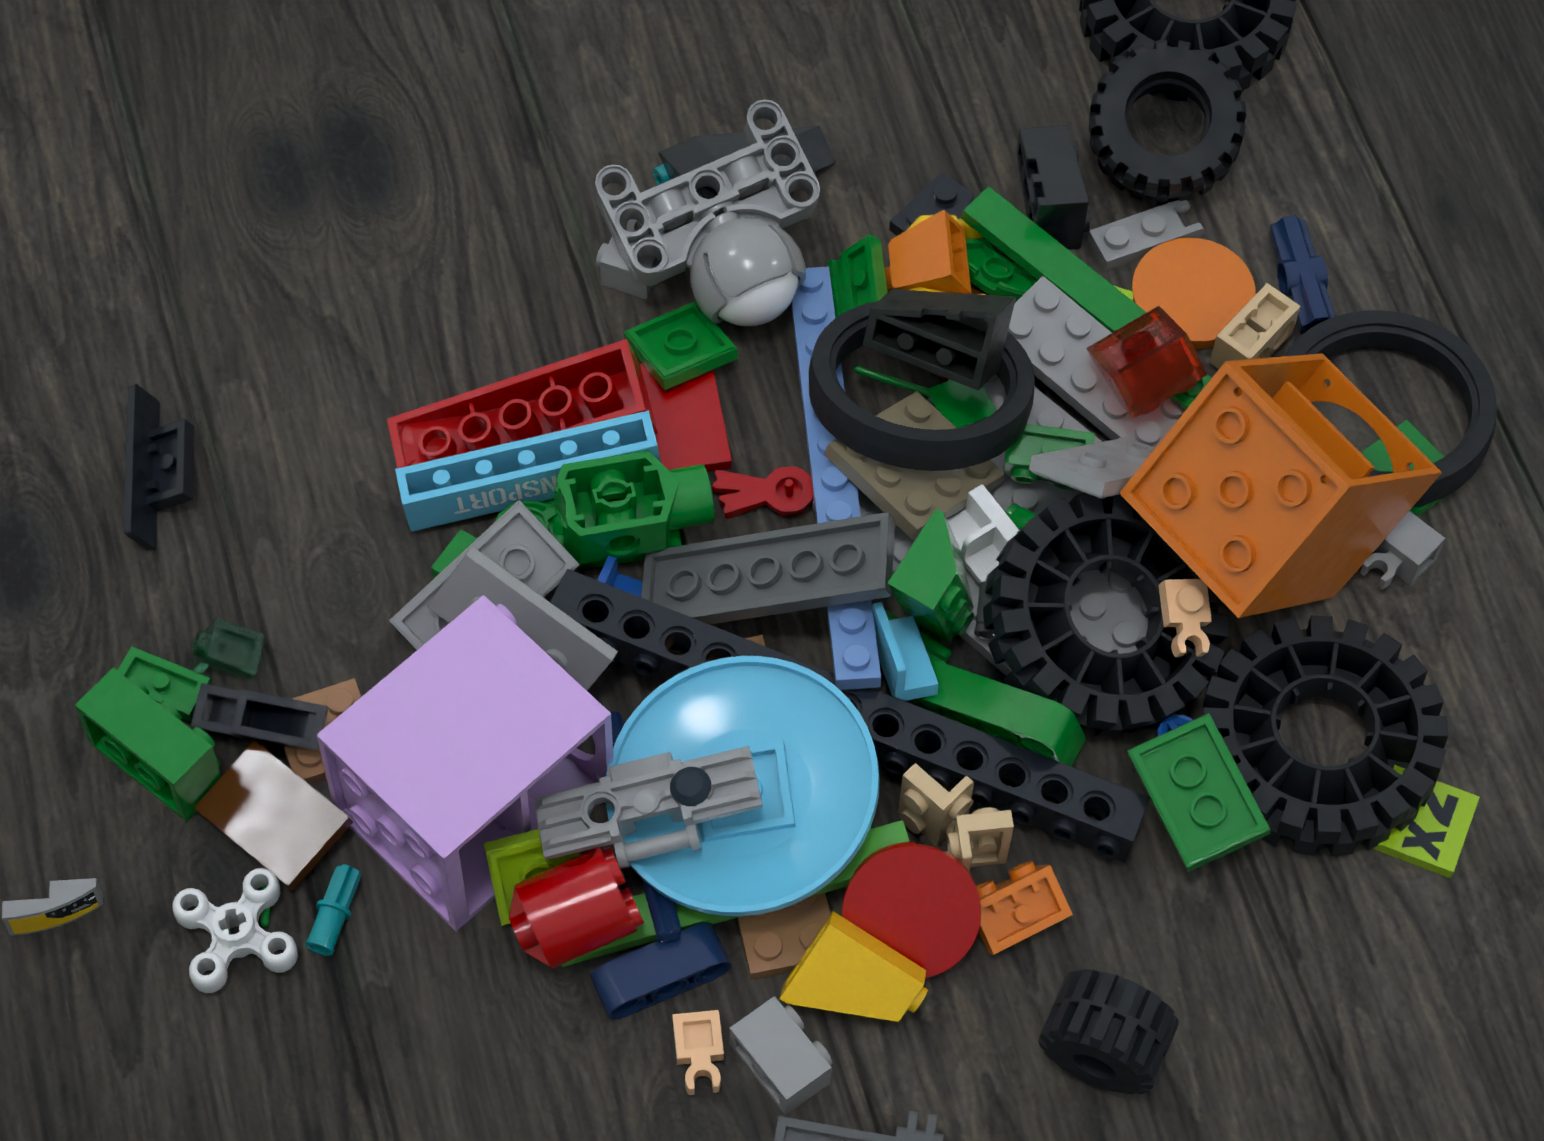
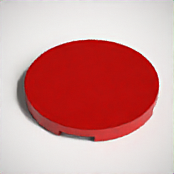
(916, 904)

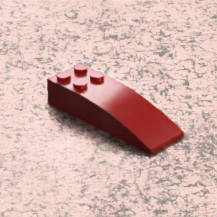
(535, 403)

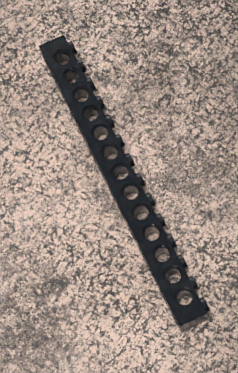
(908, 724)

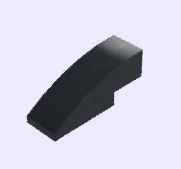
(259, 717)

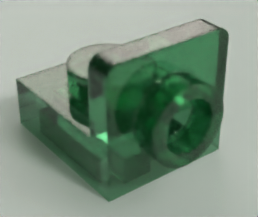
(228, 648)

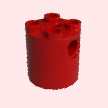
(573, 908)

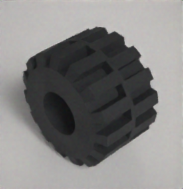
(1108, 1031)

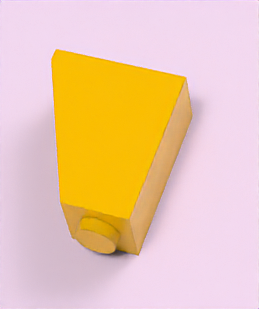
(854, 975)

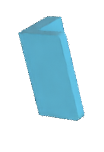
(903, 656)

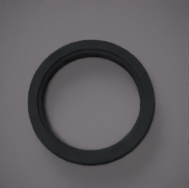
(1439, 348)
(906, 445)

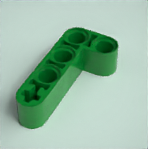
(1005, 713)

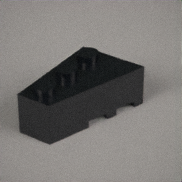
(1053, 183)

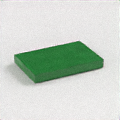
(1198, 792)

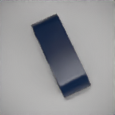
(660, 971)

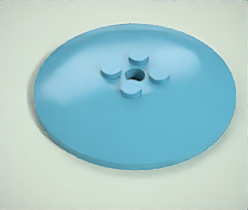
(811, 771)

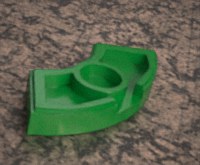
(995, 272)

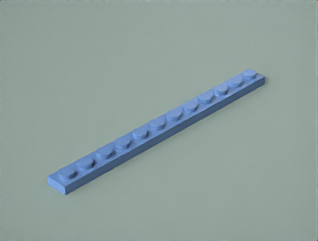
(834, 495)

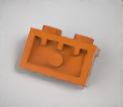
(1020, 906)

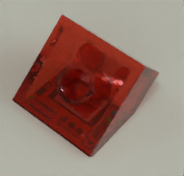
(1147, 361)

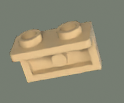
(930, 807)
(981, 837)

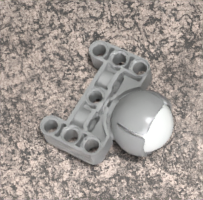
(733, 243)

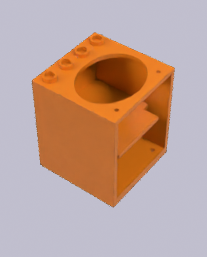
(1269, 490)

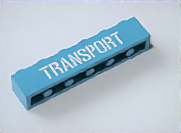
(513, 471)

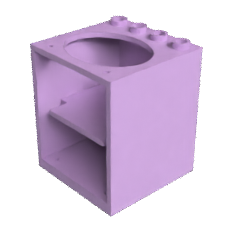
(459, 751)

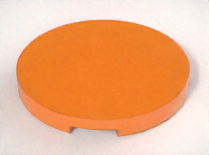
(1195, 284)

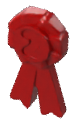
(784, 491)

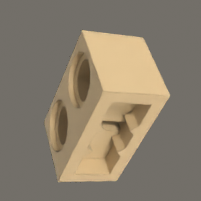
(1257, 328)

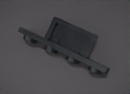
(156, 466)

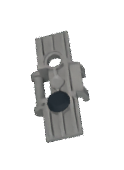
(643, 789)

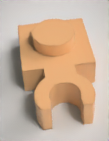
(1187, 608)
(699, 1043)

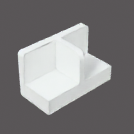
(981, 532)

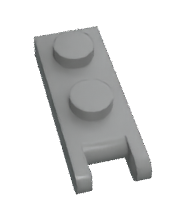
(1138, 234)

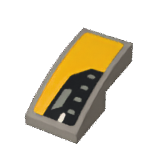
(66, 903)

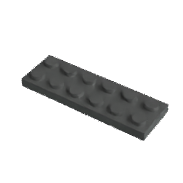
(775, 570)

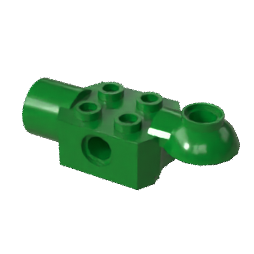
(623, 505)

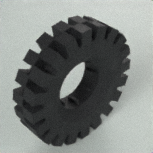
(1243, 35)
(1046, 648)
(1344, 800)

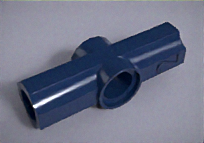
(1300, 272)

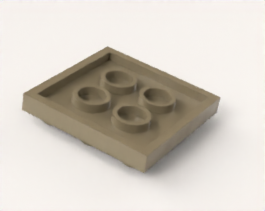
(913, 493)

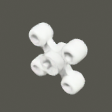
(221, 919)

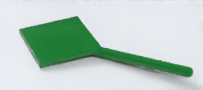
(953, 400)

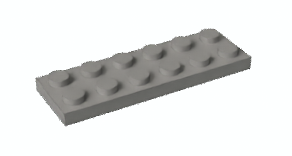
(1056, 340)

